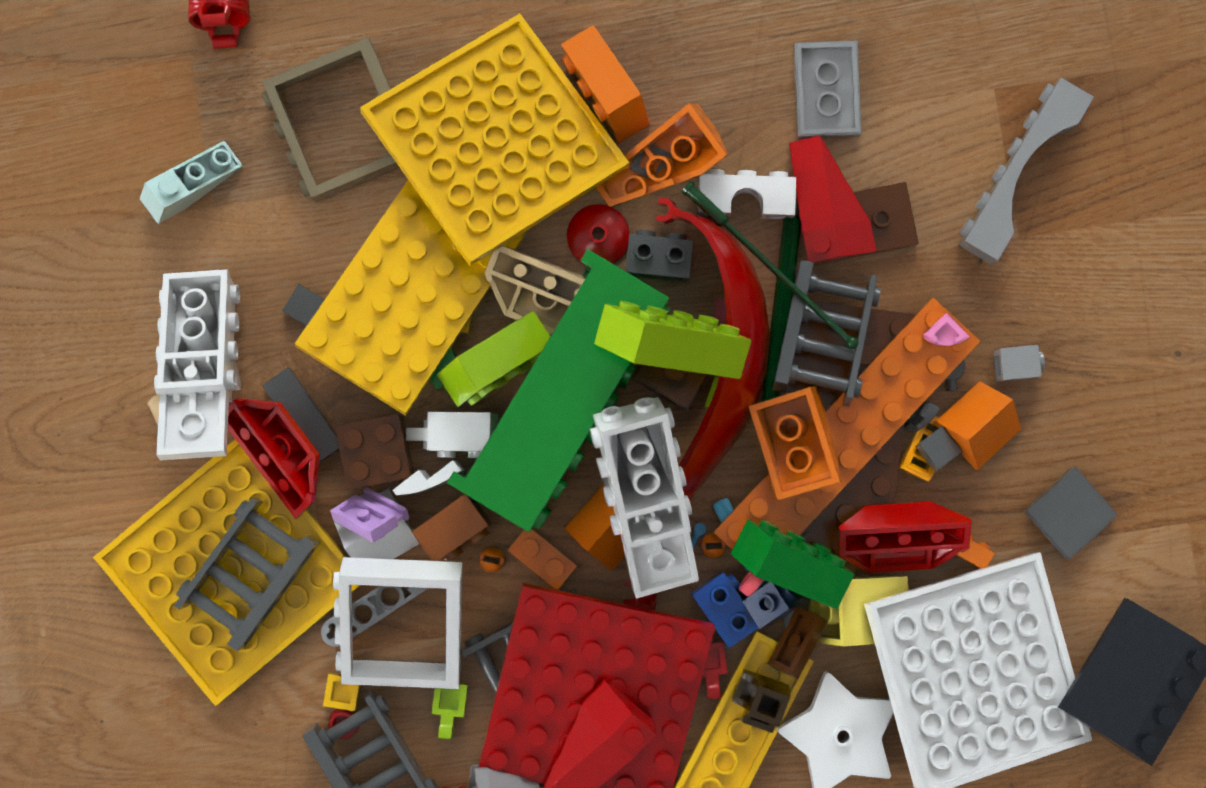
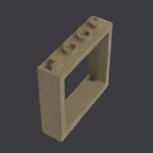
(285, 128)

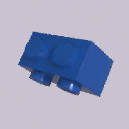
(725, 608)

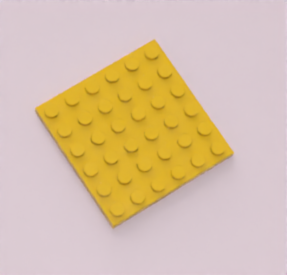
(494, 138)
(177, 539)

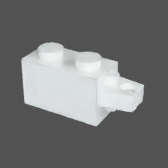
(455, 432)

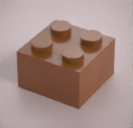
(452, 528)

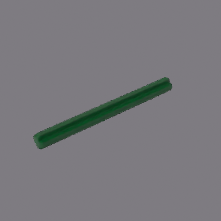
(782, 300)

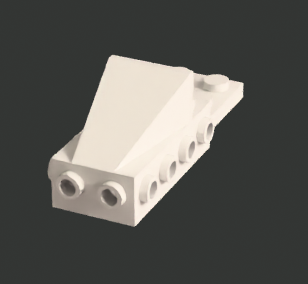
(196, 363)
(646, 494)

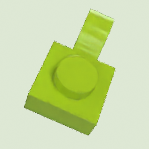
(449, 704)

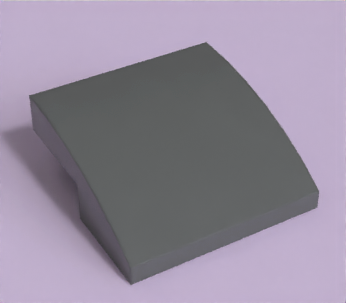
(1070, 513)

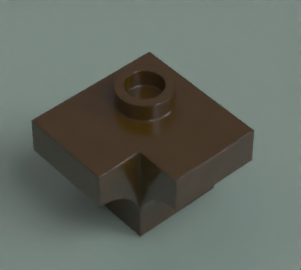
(762, 699)

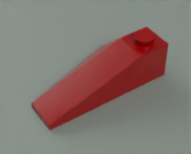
(830, 213)
(602, 740)

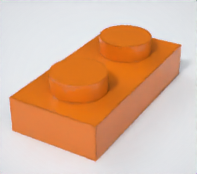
(542, 558)

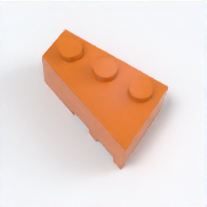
(605, 83)

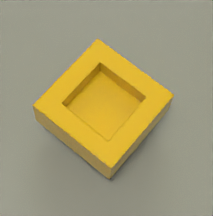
(340, 695)

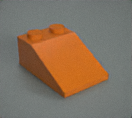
(796, 442)

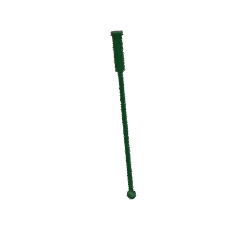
(721, 219)

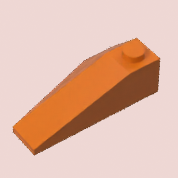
(694, 151)

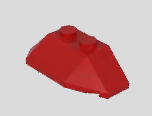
(277, 450)
(903, 537)

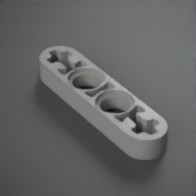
(378, 607)

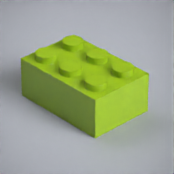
(495, 360)

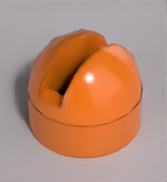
(492, 551)
(714, 552)

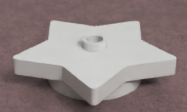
(817, 731)

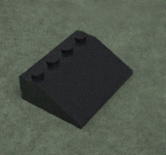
(1137, 681)

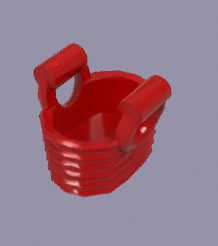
(213, 13)

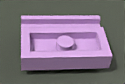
(369, 514)

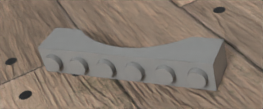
(993, 225)

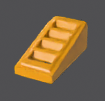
(905, 464)

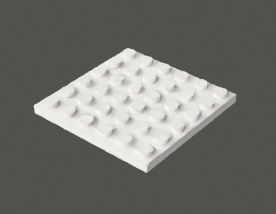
(976, 672)

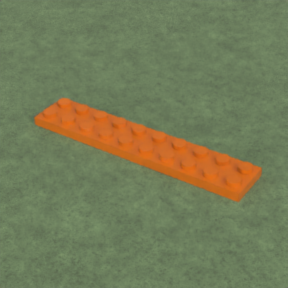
(890, 393)

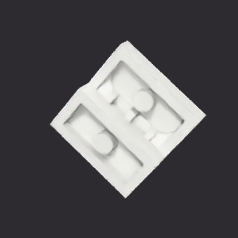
(422, 482)

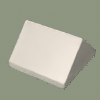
(389, 547)

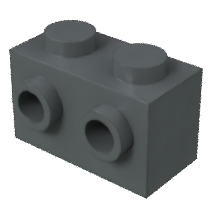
(659, 256)

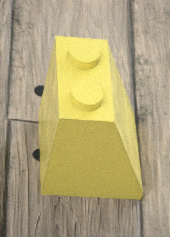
(850, 622)

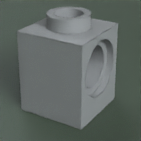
(1018, 363)

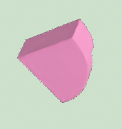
(945, 332)

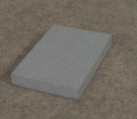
(827, 89)

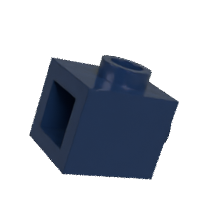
(771, 604)

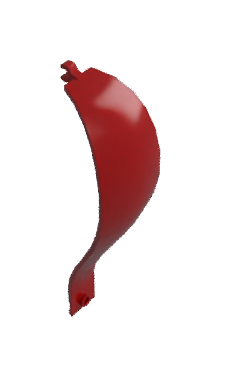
(729, 406)

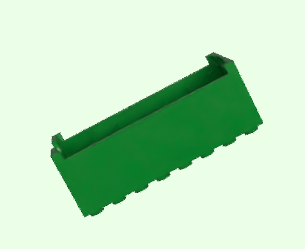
(556, 403)

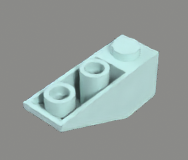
(188, 181)

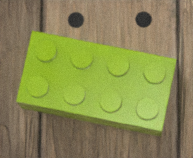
(672, 340)

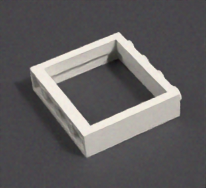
(399, 574)

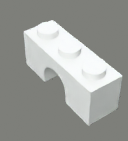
(774, 192)

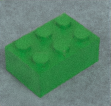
(792, 562)

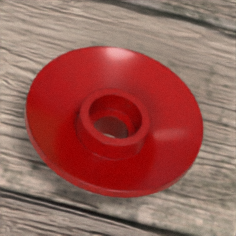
(602, 217)

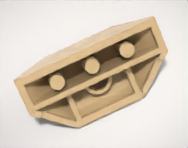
(531, 284)

